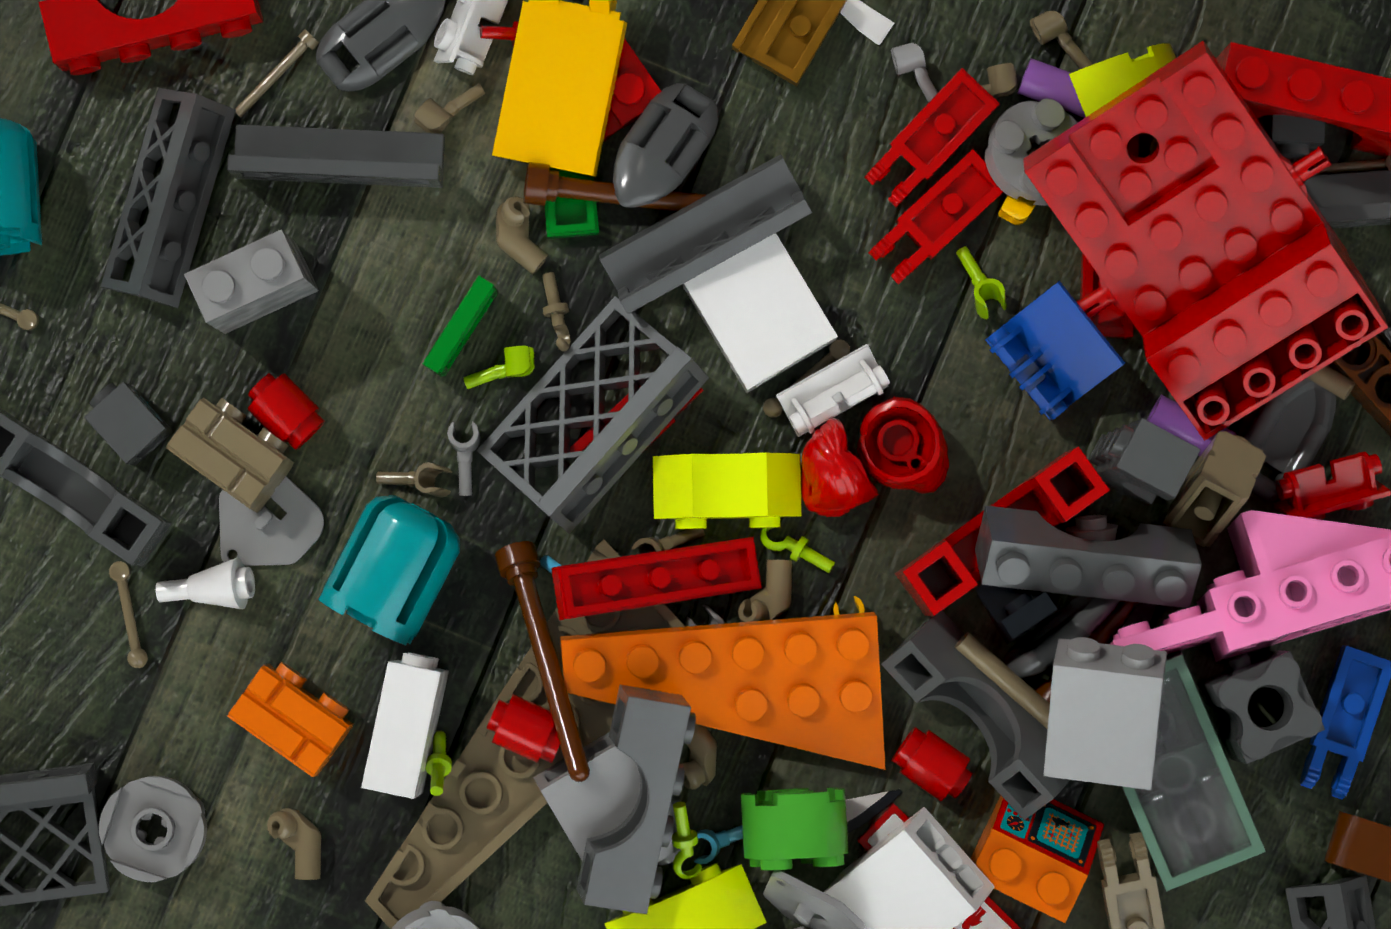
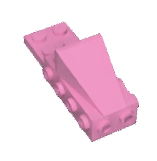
(1291, 583)

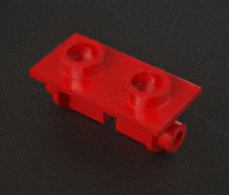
(1352, 487)

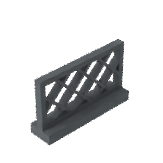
(613, 445)
(52, 788)

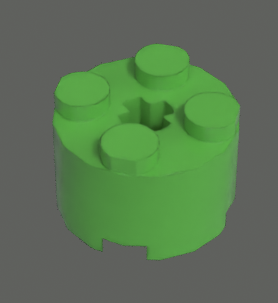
(794, 826)

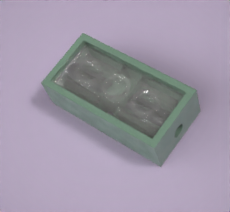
(1195, 808)

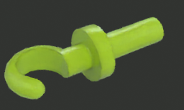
(799, 550)
(438, 764)
(684, 840)

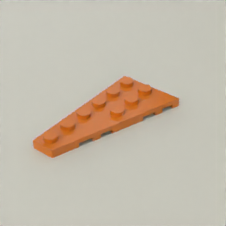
(769, 680)

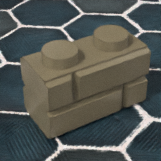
(231, 454)
(1216, 487)

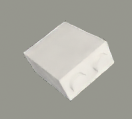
(760, 312)
(405, 726)
(913, 880)

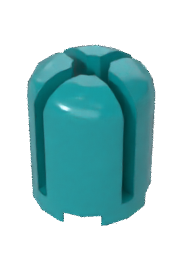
(18, 189)
(392, 567)

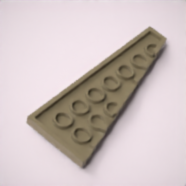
(493, 788)

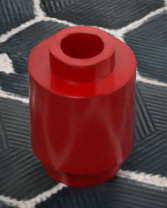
(285, 410)
(524, 729)
(933, 764)

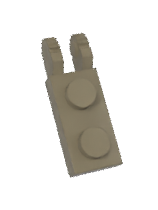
(1133, 898)

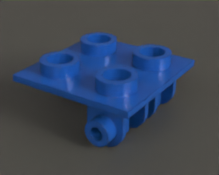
(1054, 351)

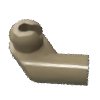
(513, 234)
(774, 598)
(702, 759)

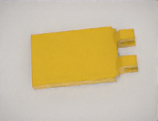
(561, 84)

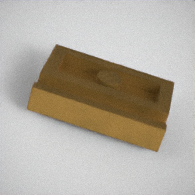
(787, 34)

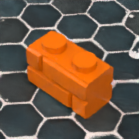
(292, 718)

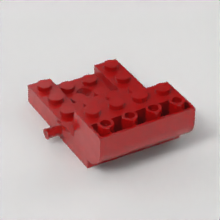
(1206, 241)

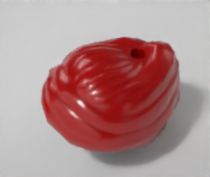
(897, 434)
(831, 475)

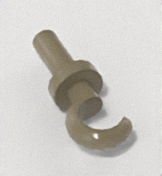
(555, 311)

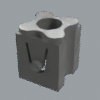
(1231, 694)

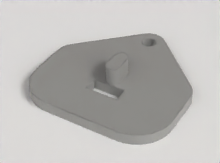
(265, 538)
(808, 905)

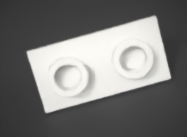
(461, 34)
(833, 390)

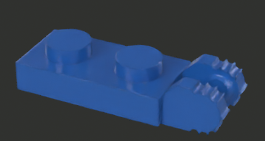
(1348, 716)

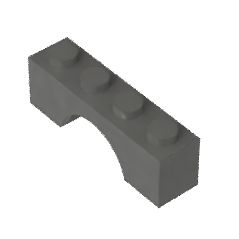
(1143, 461)
(78, 492)
(1030, 554)
(934, 670)
(621, 865)

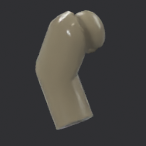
(302, 837)

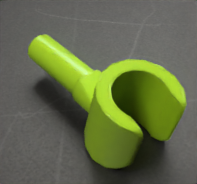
(984, 287)
(518, 363)

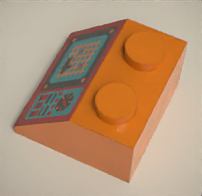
(1039, 858)

